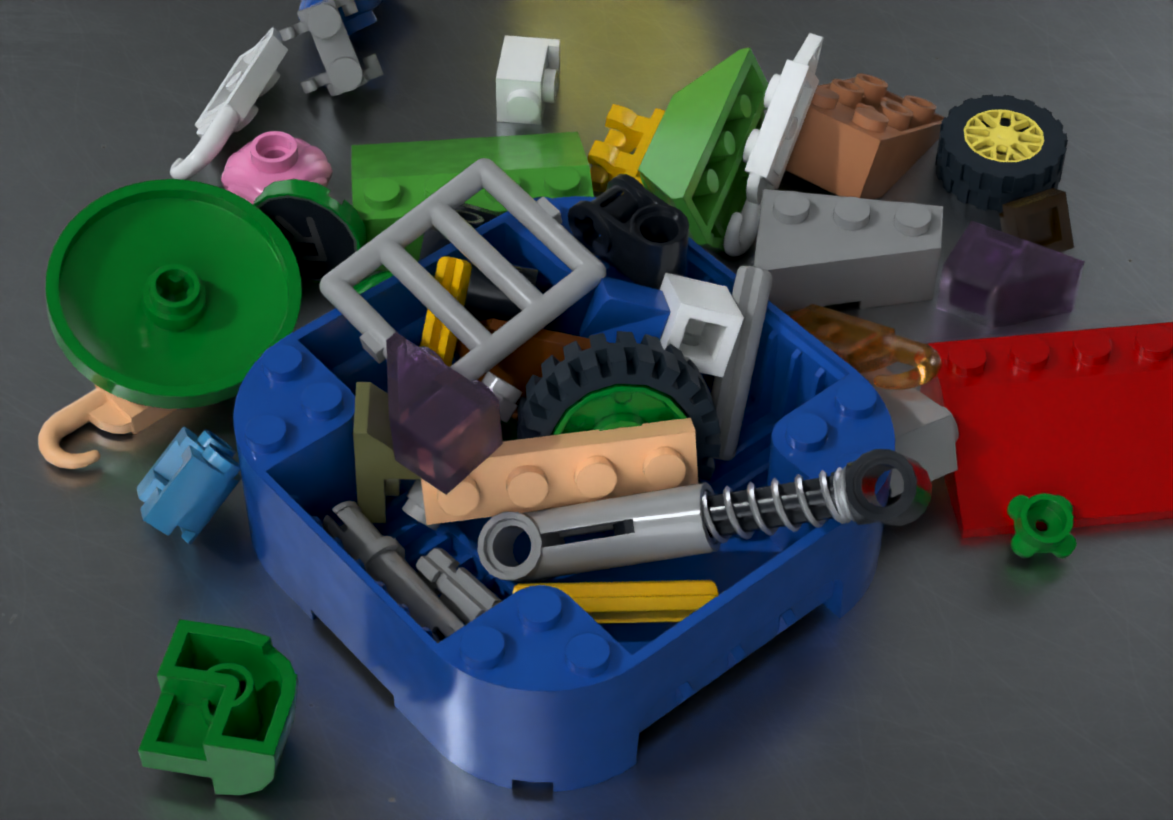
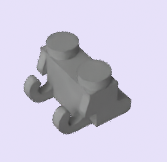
(333, 47)

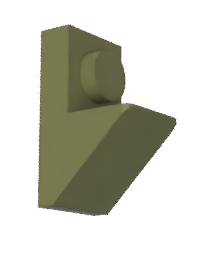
(375, 465)

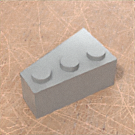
(847, 250)

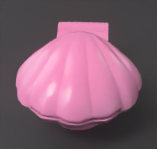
(271, 159)

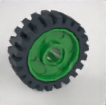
(620, 388)

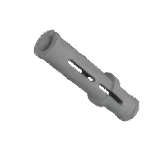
(386, 563)

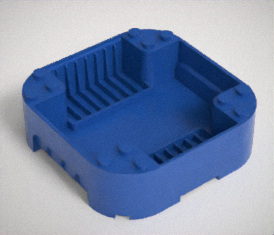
(535, 679)

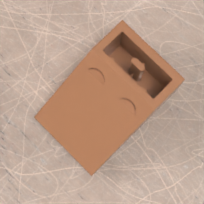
(862, 137)

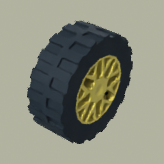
(999, 151)

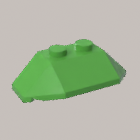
(701, 145)

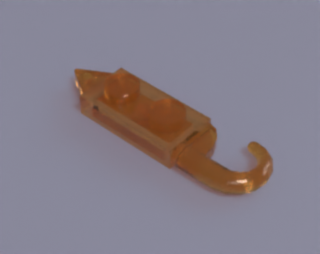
(870, 346)

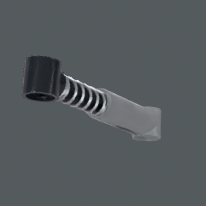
(694, 519)

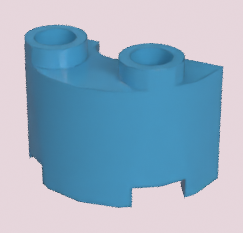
(188, 483)

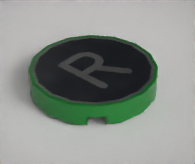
(314, 225)

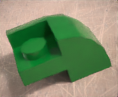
(221, 707)

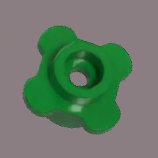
(1046, 508)

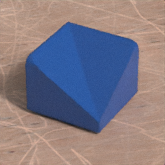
(626, 308)

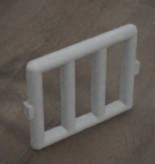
(439, 211)

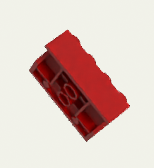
(1061, 418)

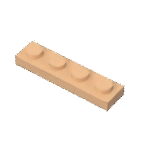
(570, 471)

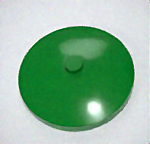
(171, 292)

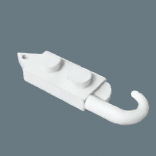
(233, 103)
(771, 146)

